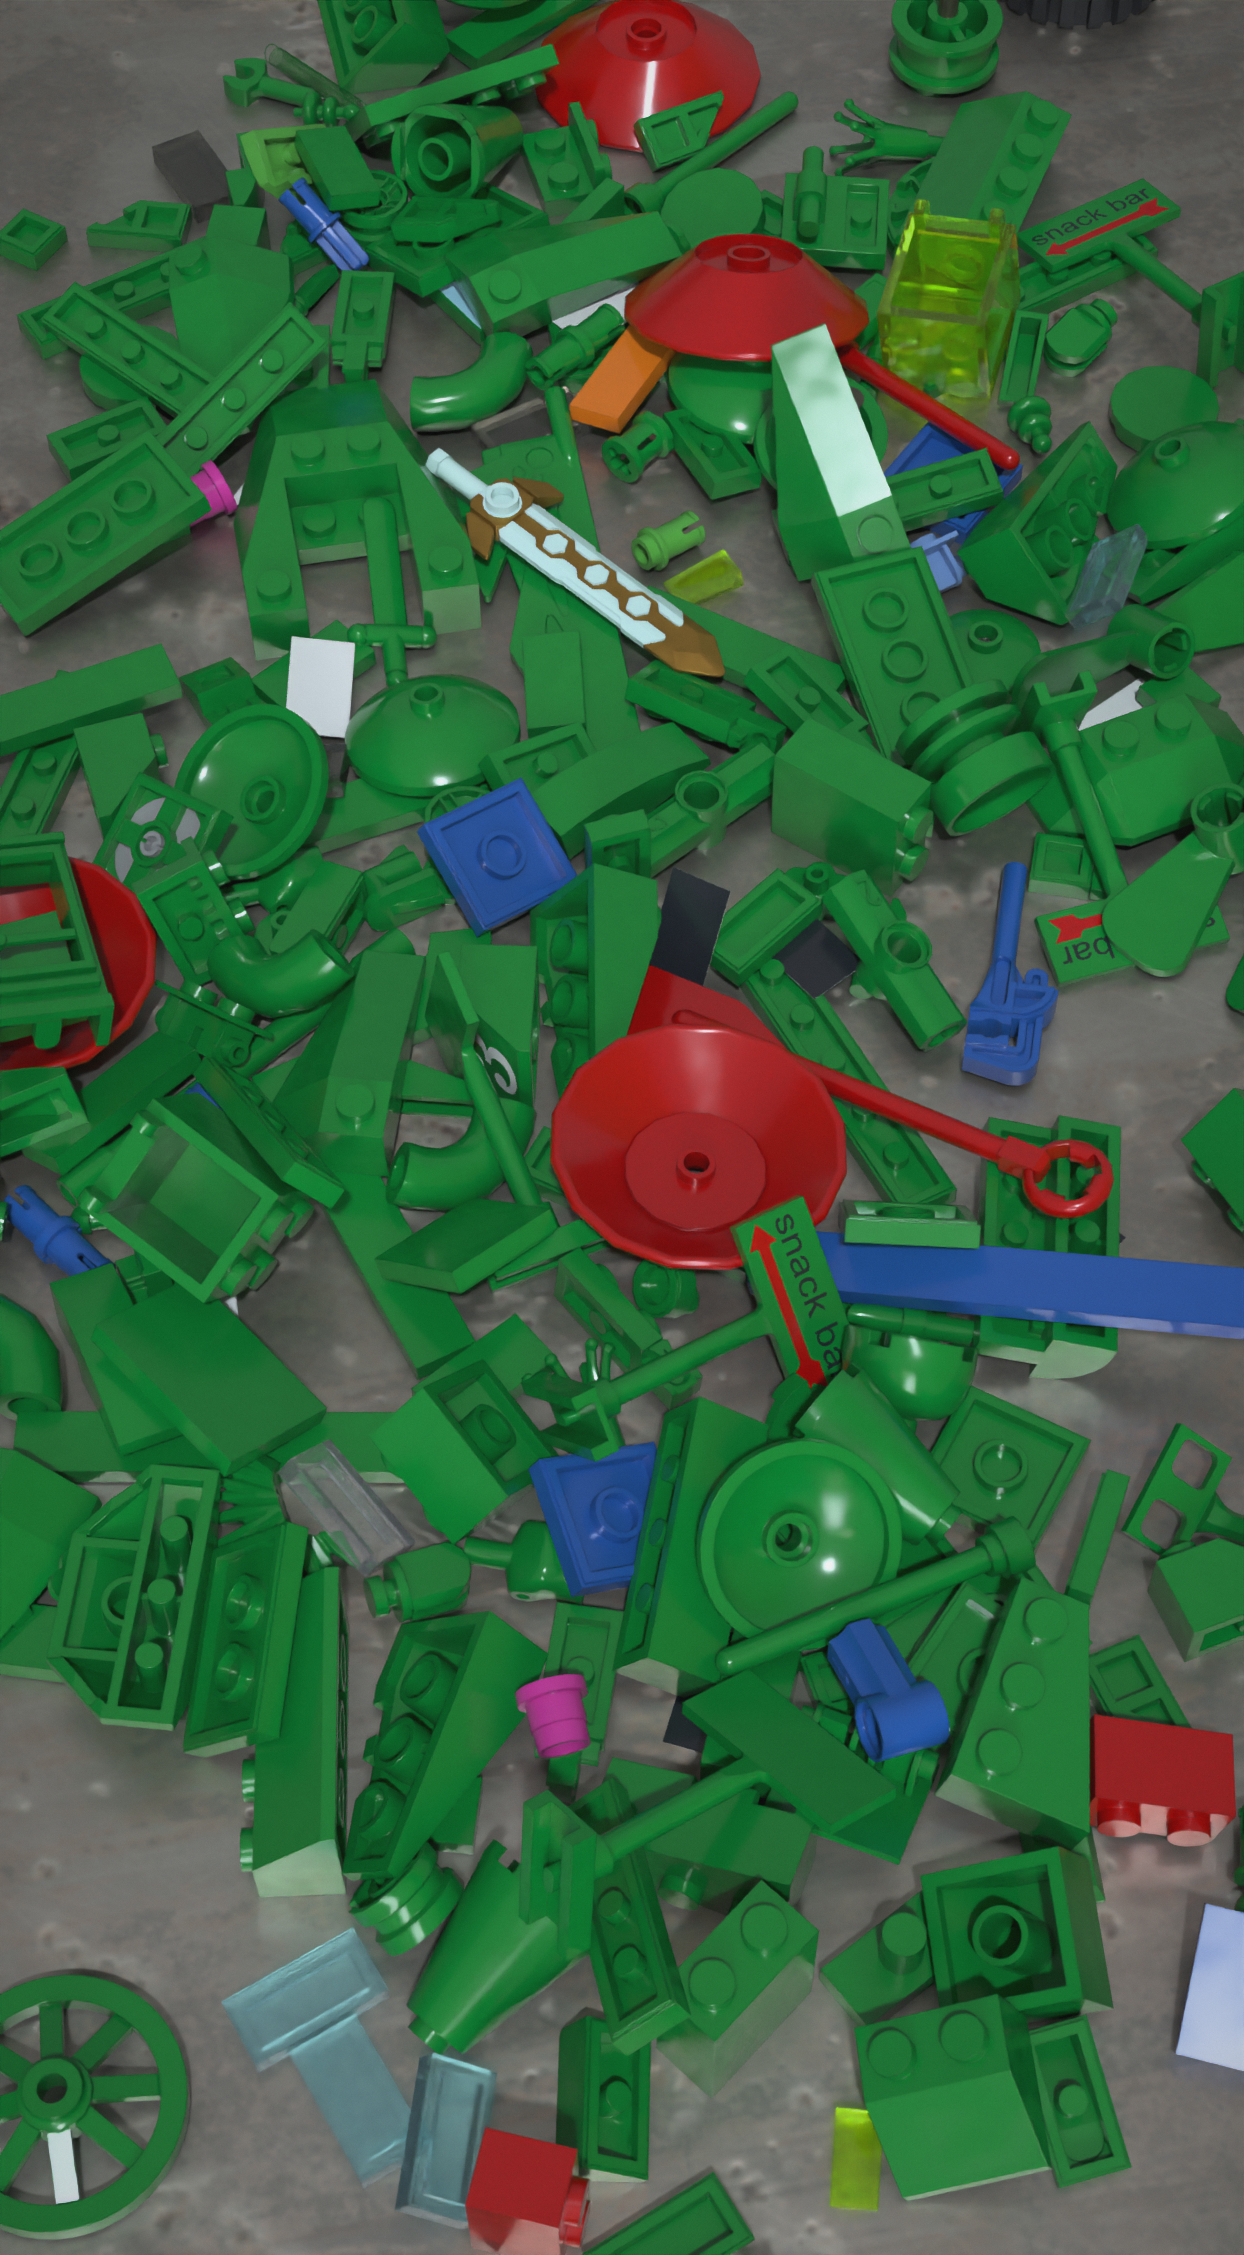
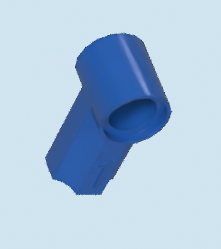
(891, 1707)

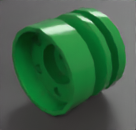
(975, 757)

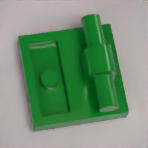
(836, 217)

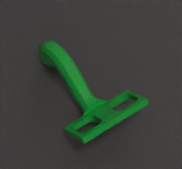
(1199, 1508)

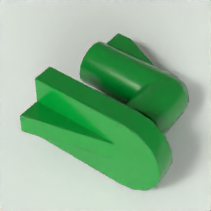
(399, 891)

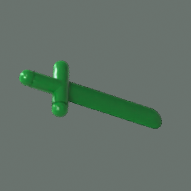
(387, 594)

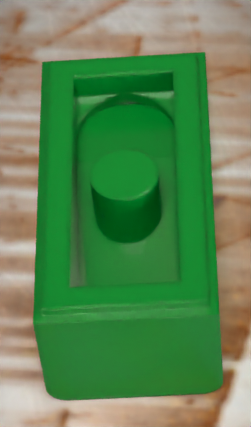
(1076, 2103)

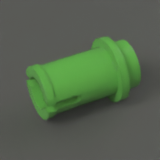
(658, 545)

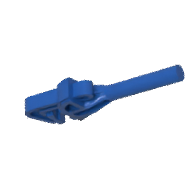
(1006, 1002)

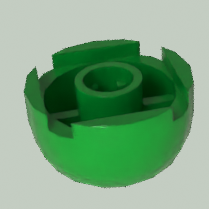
(913, 1372)

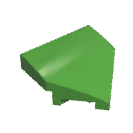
(276, 160)

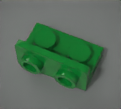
(565, 163)
(191, 909)

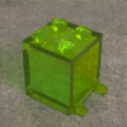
(950, 301)

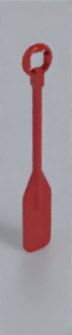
(673, 999)

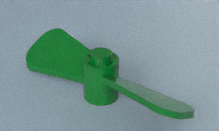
(1156, 640)
(1170, 904)

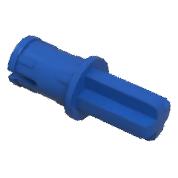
(325, 228)

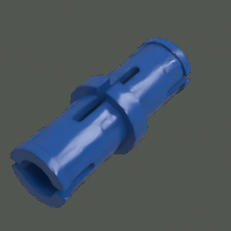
(54, 1236)

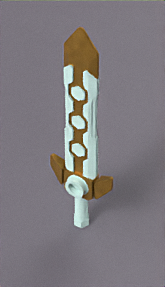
(517, 518)

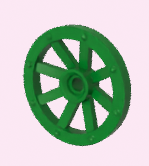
(77, 2110)

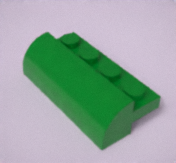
(1011, 1221)

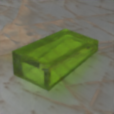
(706, 579)
(855, 2162)

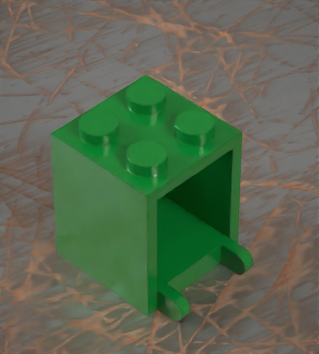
(196, 1198)

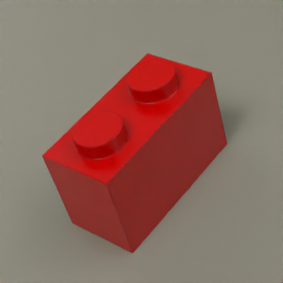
(1160, 1780)
(526, 2197)

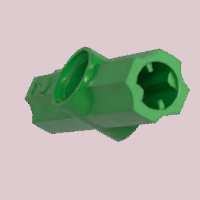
(708, 803)
(894, 960)

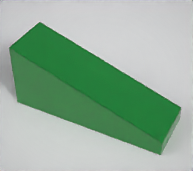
(1023, 356)
(434, 1093)

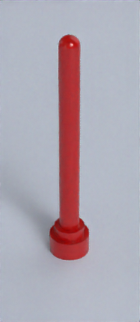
(926, 406)

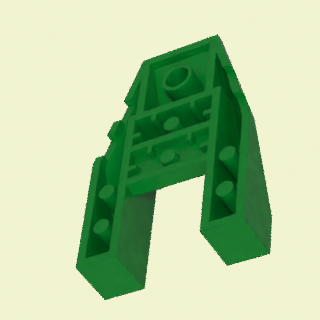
(304, 501)

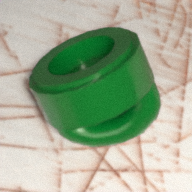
(665, 1290)

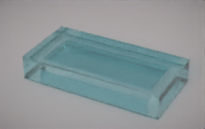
(1106, 577)
(305, 1999)
(355, 2098)
(444, 2138)

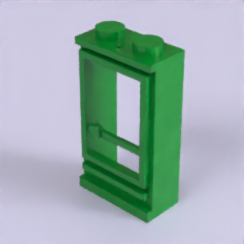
(55, 990)

